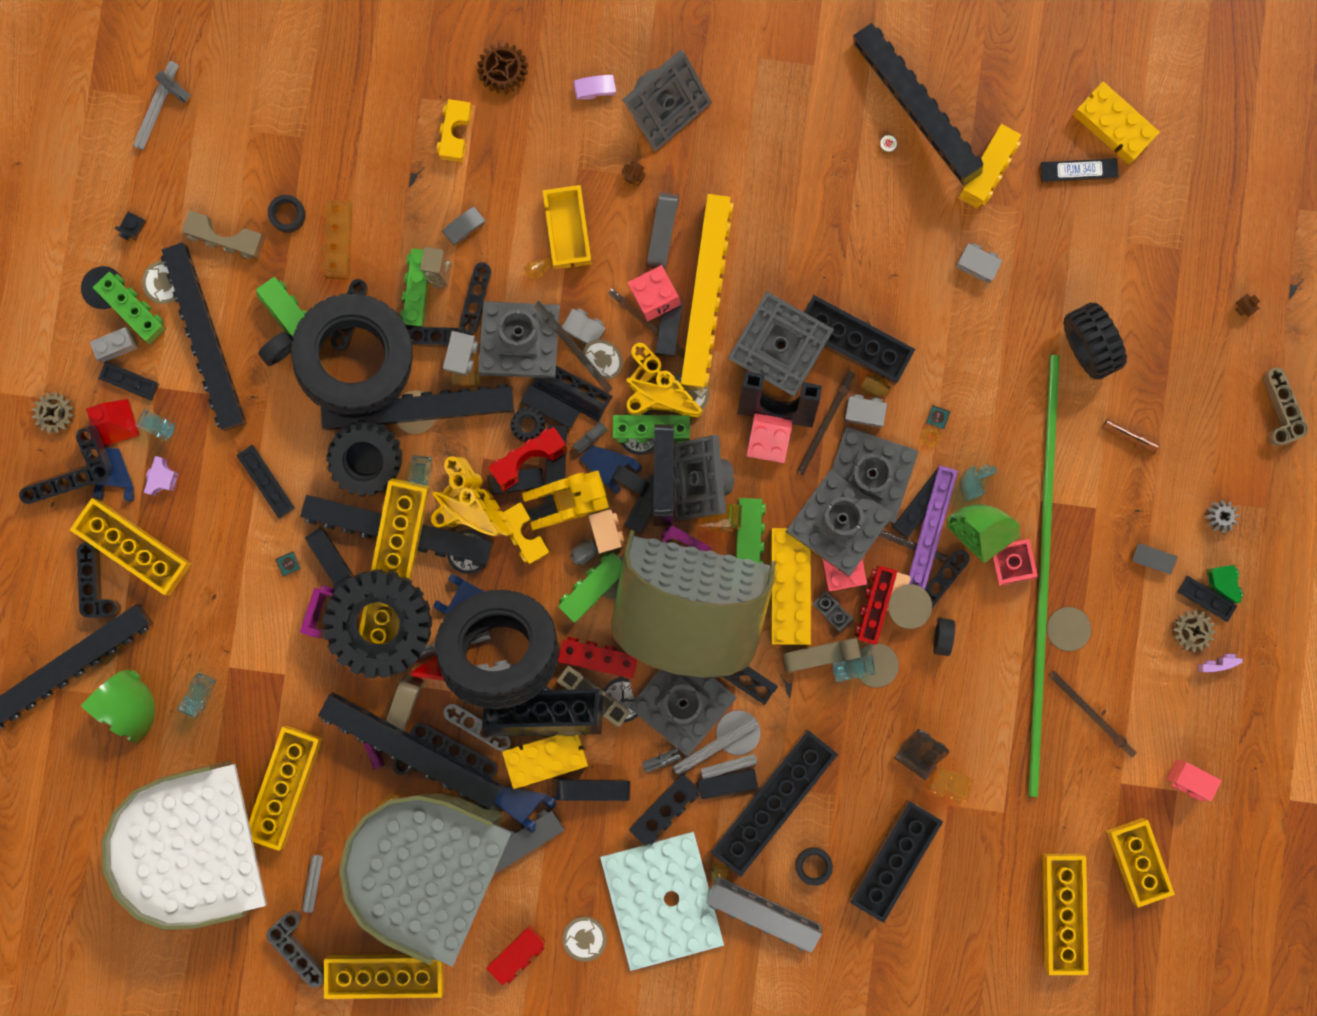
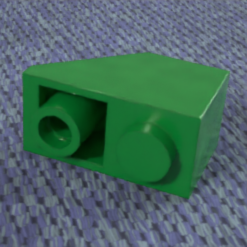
(1225, 582)

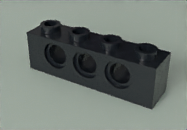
(639, 827)

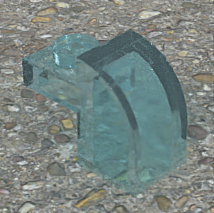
(156, 425)
(420, 470)
(970, 481)
(854, 668)
(197, 695)

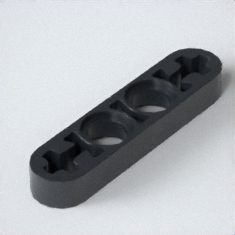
(473, 298)
(336, 335)
(940, 579)

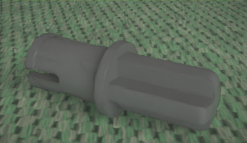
(172, 86)
(590, 437)
(661, 760)

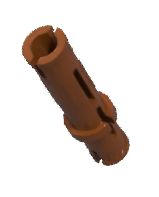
(1111, 427)

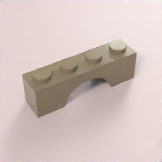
(245, 242)
(435, 267)
(612, 709)

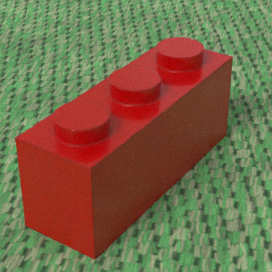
(516, 955)

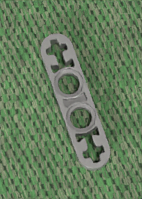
(475, 730)

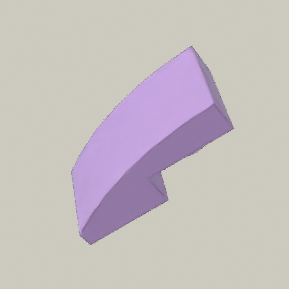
(594, 86)
(1222, 664)

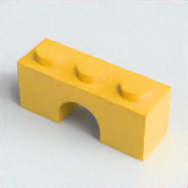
(455, 114)
(531, 549)

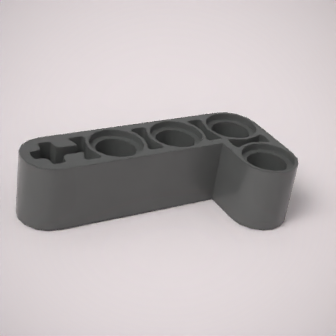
(662, 229)
(299, 950)

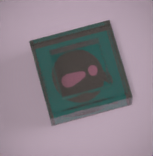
(938, 417)
(288, 564)

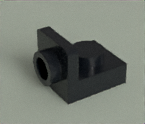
(130, 226)

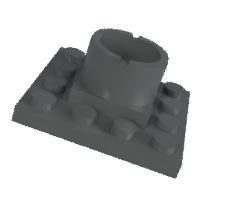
(666, 100)
(775, 324)
(517, 341)
(888, 460)
(700, 478)
(836, 541)
(688, 724)

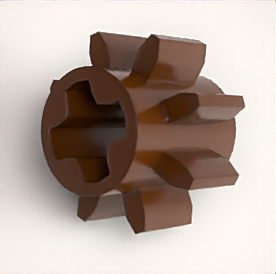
(633, 173)
(1247, 305)

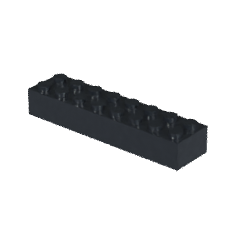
(773, 802)

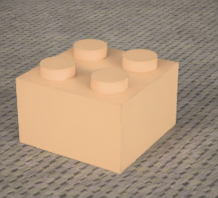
(606, 532)

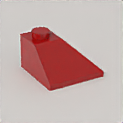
(113, 421)
(429, 670)

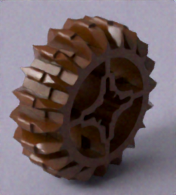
(509, 65)

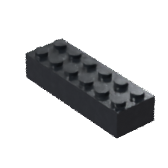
(861, 342)
(548, 714)
(895, 861)

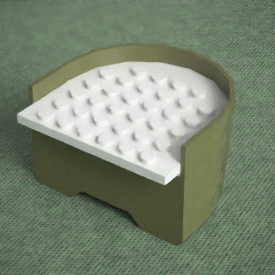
(184, 851)

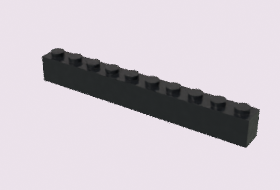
(918, 104)
(203, 337)
(432, 407)
(368, 523)
(73, 663)
(410, 750)

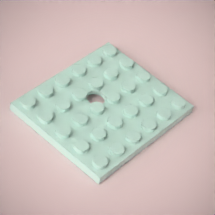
(637, 888)

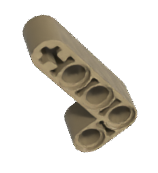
(1281, 405)
(821, 655)
(404, 701)

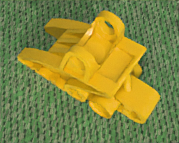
(658, 396)
(573, 498)
(473, 512)

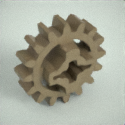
(47, 407)
(1197, 623)

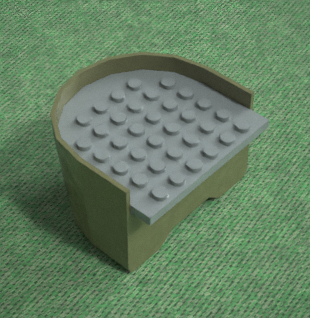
(690, 608)
(421, 872)

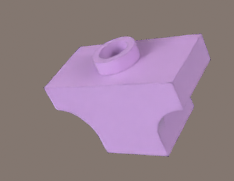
(160, 477)

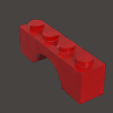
(546, 445)

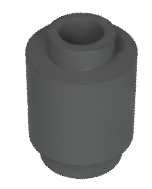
(584, 552)

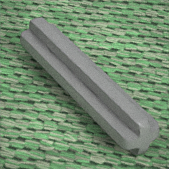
(729, 766)
(312, 883)

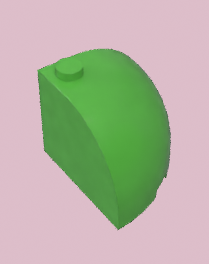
(983, 529)
(124, 705)

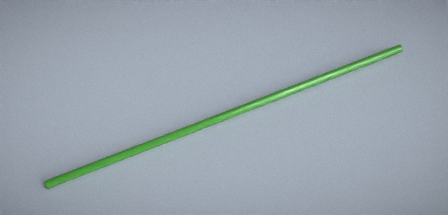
(1043, 576)

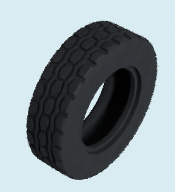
(345, 312)
(506, 686)

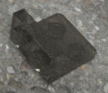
(921, 753)

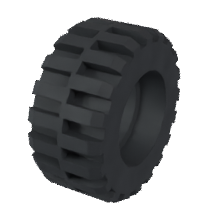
(1095, 340)
(350, 478)

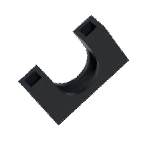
(801, 410)

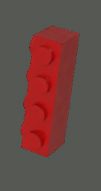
(876, 605)
(597, 658)

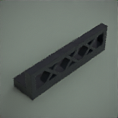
(571, 394)
(754, 676)

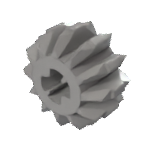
(1228, 520)

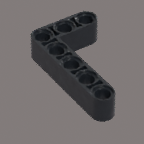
(663, 474)
(73, 476)
(448, 741)

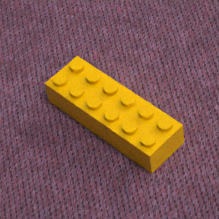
(130, 547)
(790, 590)
(283, 787)
(1065, 914)
(381, 977)

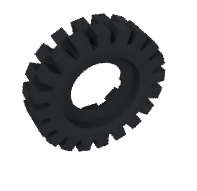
(371, 658)

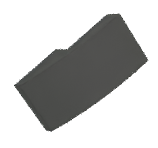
(463, 225)
(1155, 558)
(832, 611)

